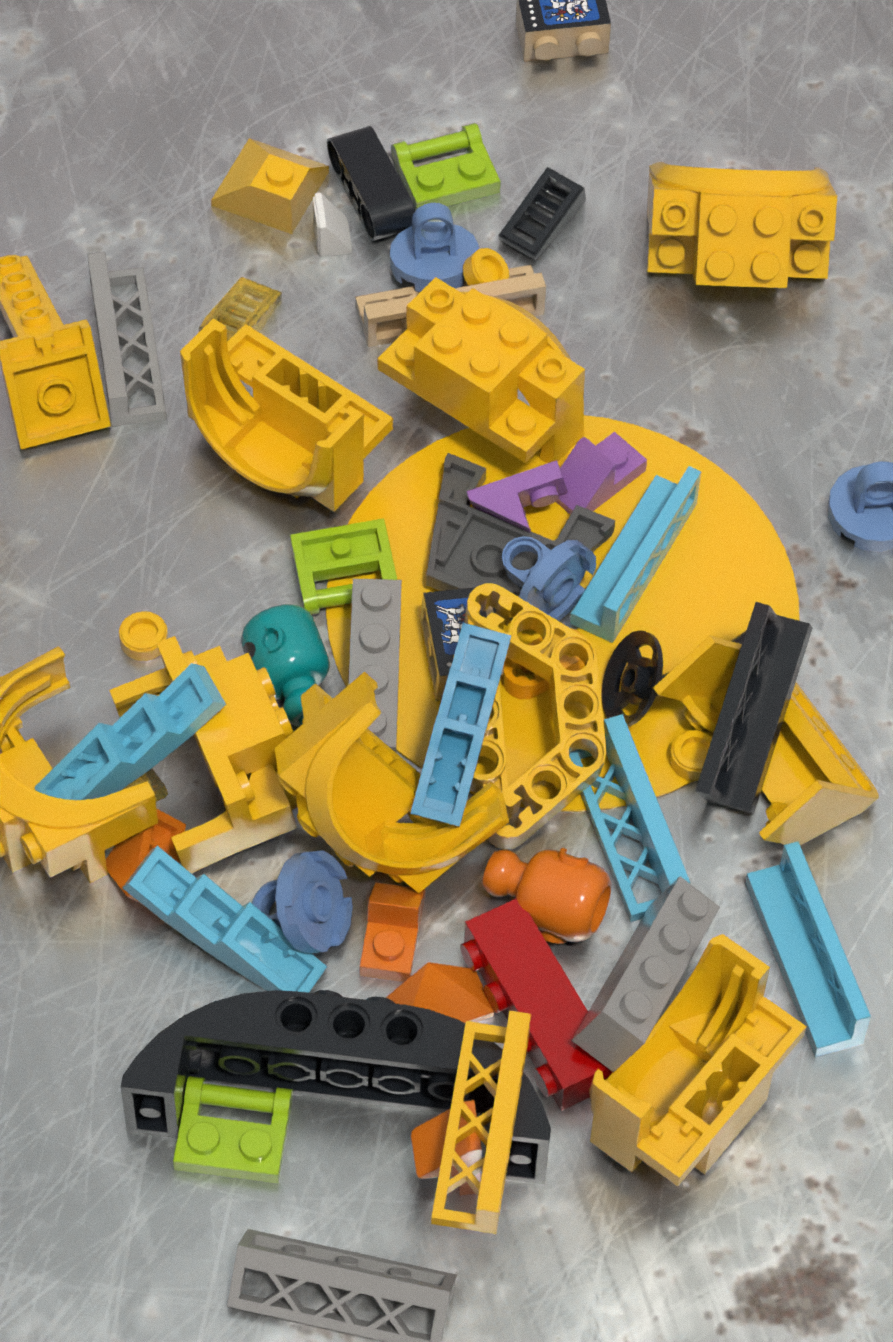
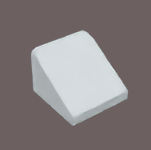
(330, 228)

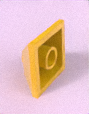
(270, 186)

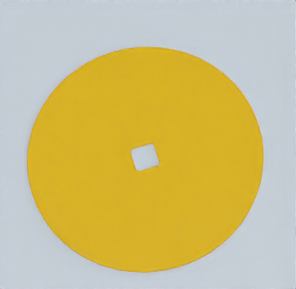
(702, 588)

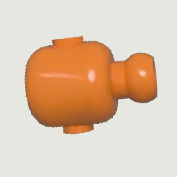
(557, 889)

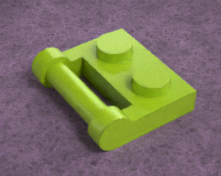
(450, 179)
(337, 554)
(228, 1145)

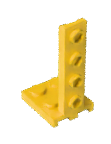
(47, 365)

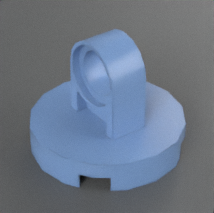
(431, 248)
(863, 506)
(556, 576)
(308, 902)

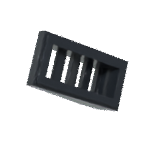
(549, 183)

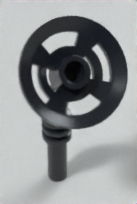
(637, 678)

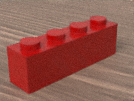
(528, 979)

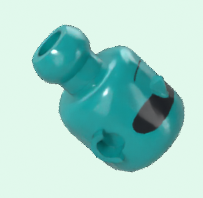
(291, 651)

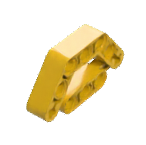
(565, 688)

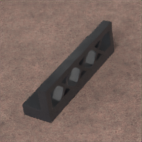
(753, 710)

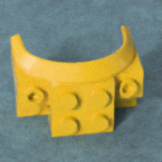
(740, 224)
(474, 355)
(298, 428)
(233, 745)
(358, 788)
(46, 827)
(698, 1070)

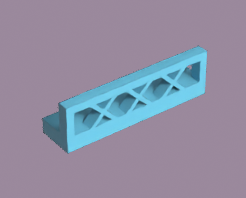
(636, 555)
(645, 812)
(809, 953)

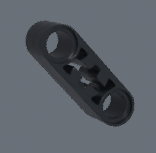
(371, 182)

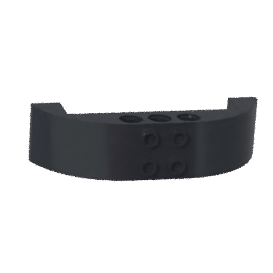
(327, 1051)

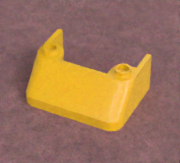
(811, 772)

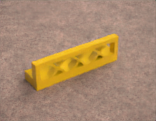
(502, 1120)

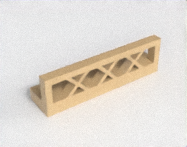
(384, 312)

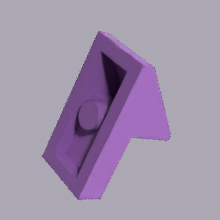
(598, 472)
(509, 495)

